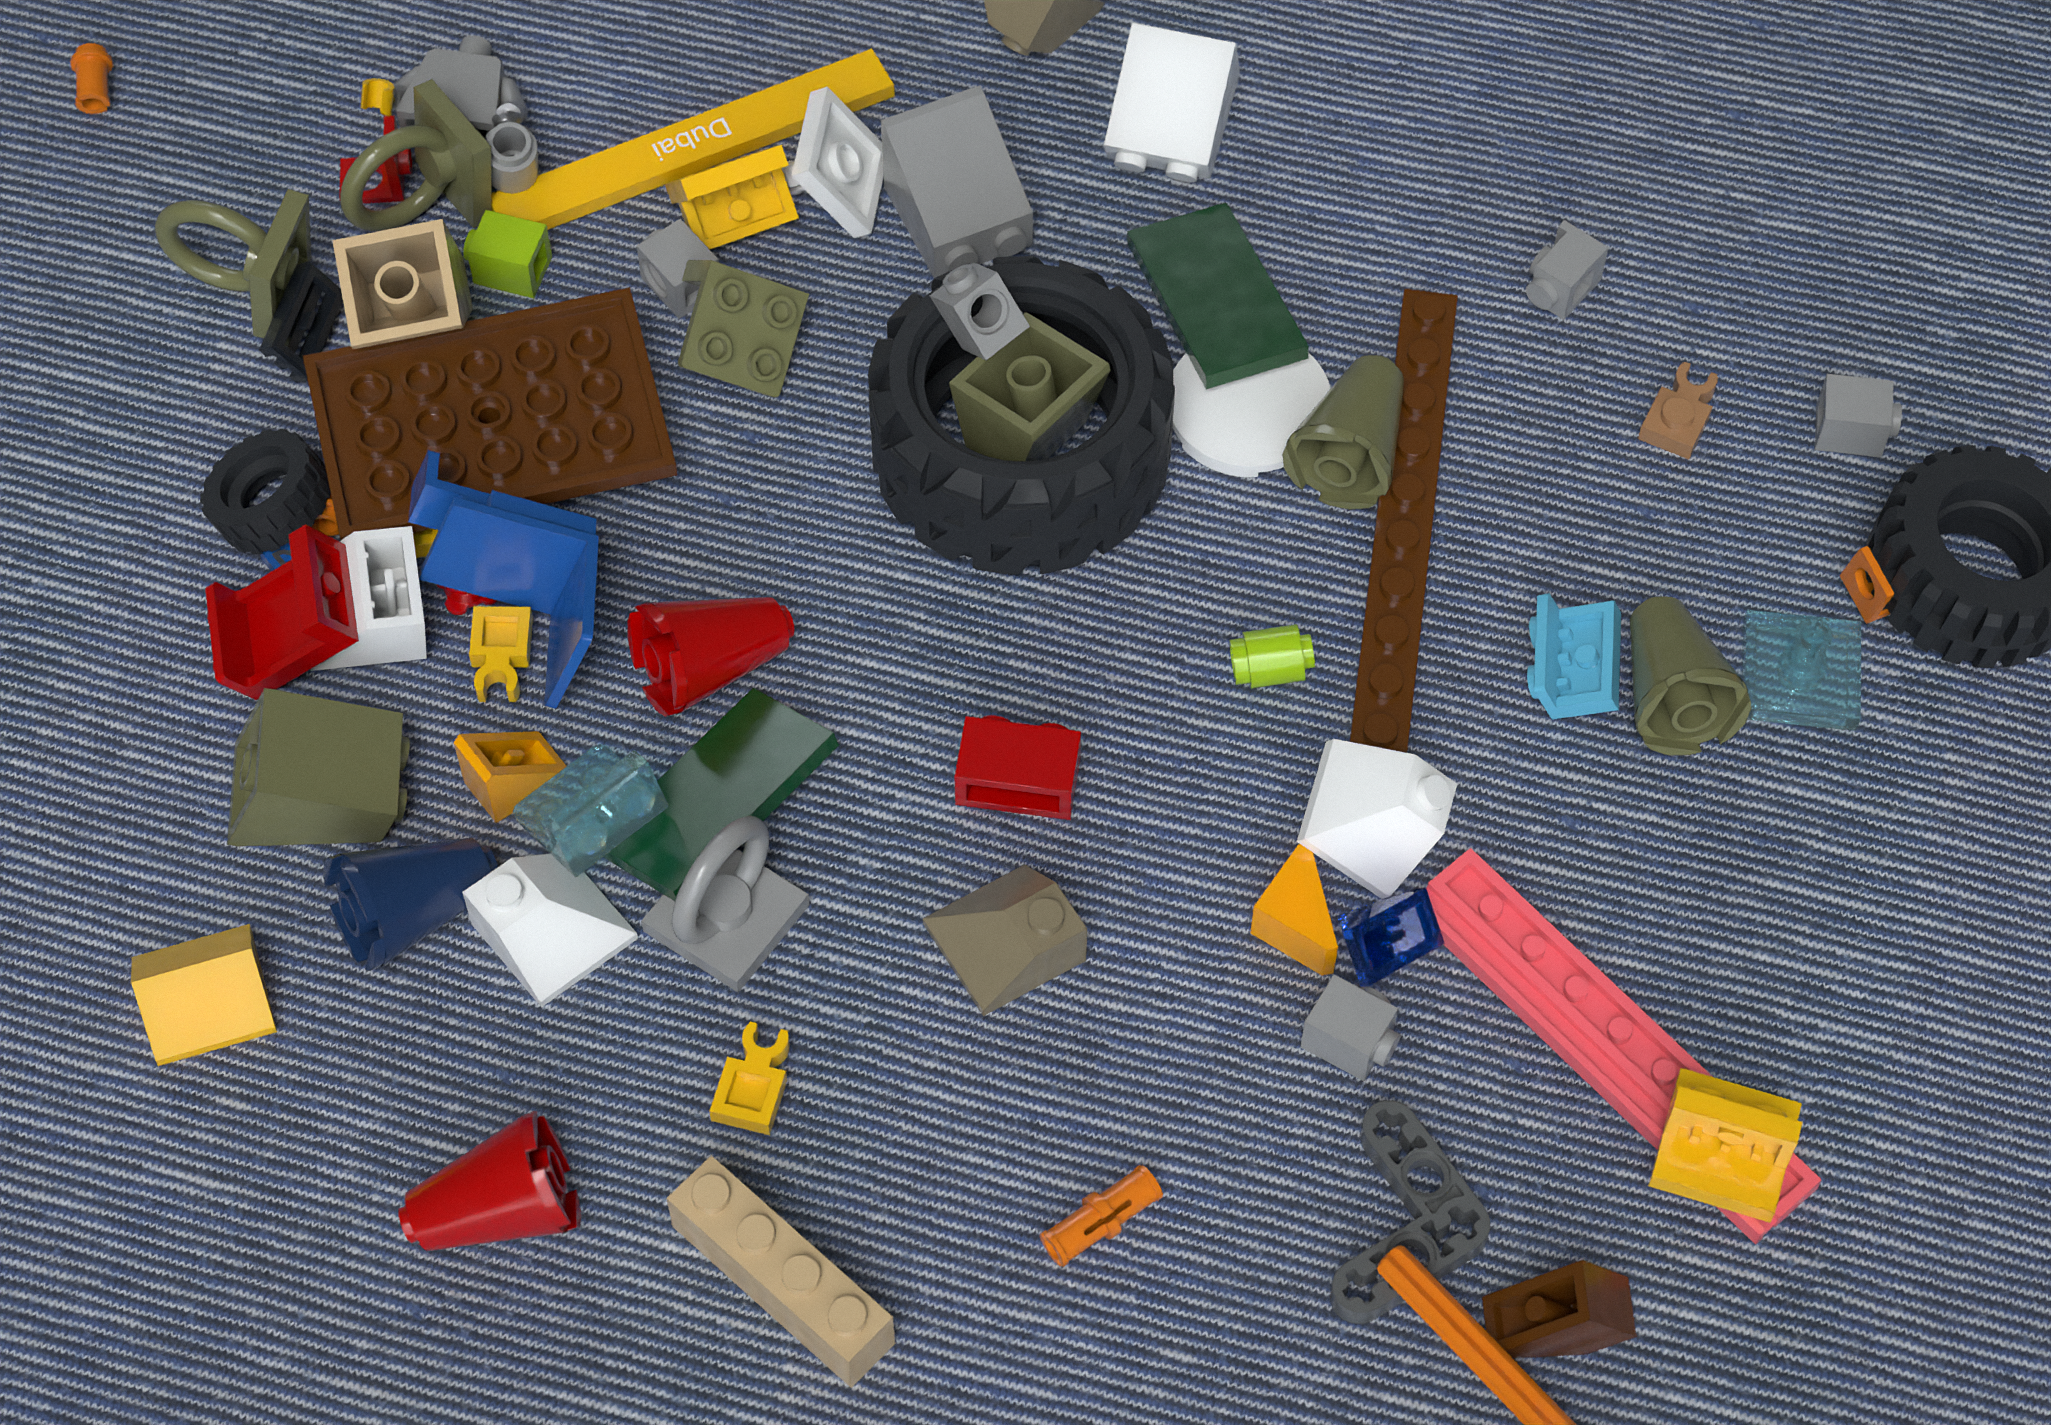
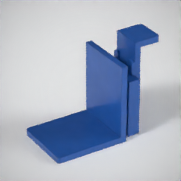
(515, 556)

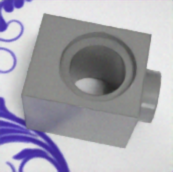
(663, 263)
(997, 320)

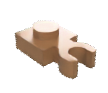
(1679, 415)

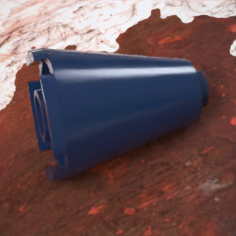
(401, 893)

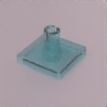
(1802, 669)

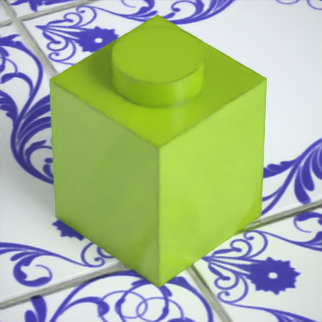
(508, 253)

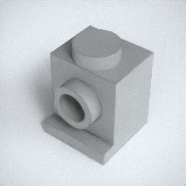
(1566, 270)

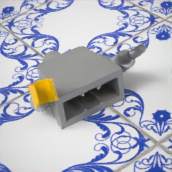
(468, 79)

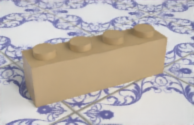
(781, 1271)

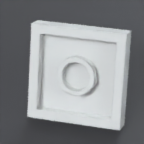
(838, 163)

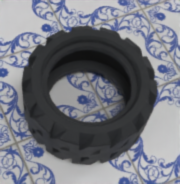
(1023, 510)

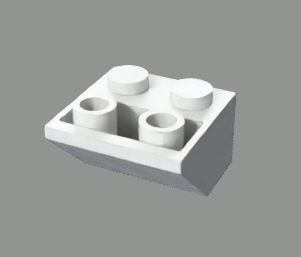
(384, 599)

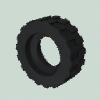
(248, 469)

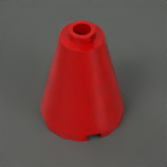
(703, 645)
(495, 1191)

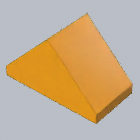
(505, 767)
(1296, 915)

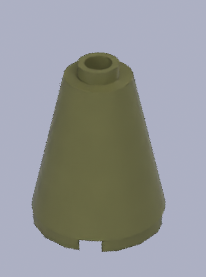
(1350, 436)
(1681, 681)

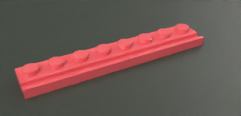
(1576, 1009)

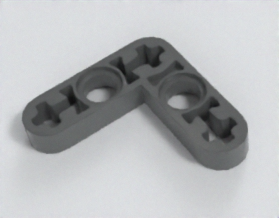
(1430, 1211)

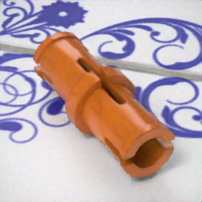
(1101, 1215)

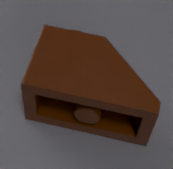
(1562, 1312)

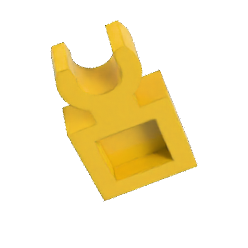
(498, 645)
(752, 1088)

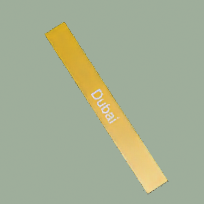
(692, 144)

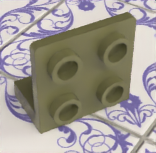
(741, 327)

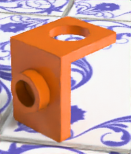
(1860, 589)

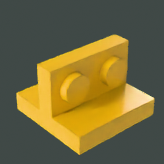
(735, 197)
(1726, 1145)

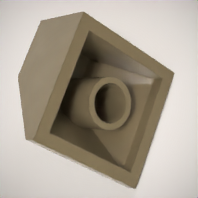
(1039, 23)
(1009, 937)

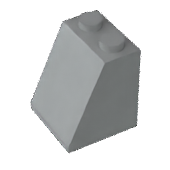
(955, 182)

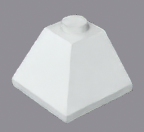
(1375, 813)
(546, 923)

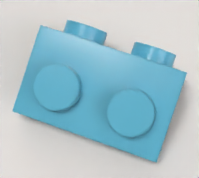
(1575, 657)

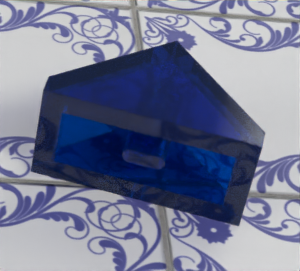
(1390, 934)

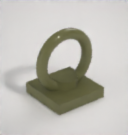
(448, 153)
(268, 259)

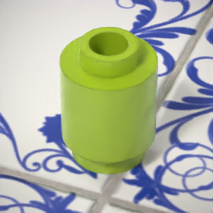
(1271, 656)

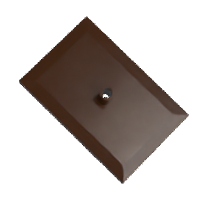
(512, 401)

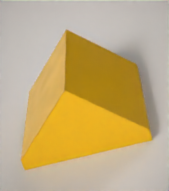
(202, 995)

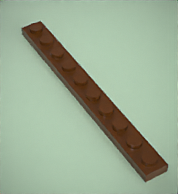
(1404, 527)

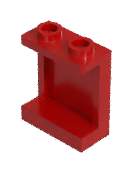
(284, 618)

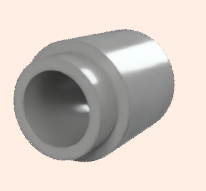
(513, 157)

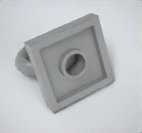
(729, 906)

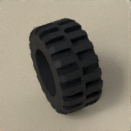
(1940, 597)

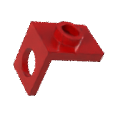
(392, 172)

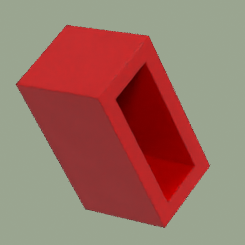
(1017, 767)

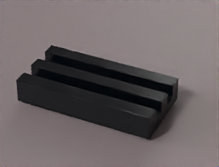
(296, 315)

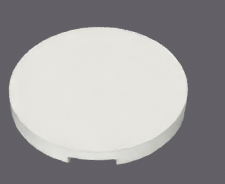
(1245, 422)

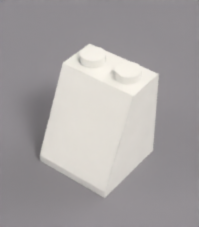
(1172, 102)

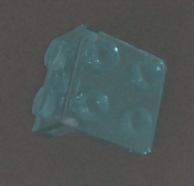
(591, 806)

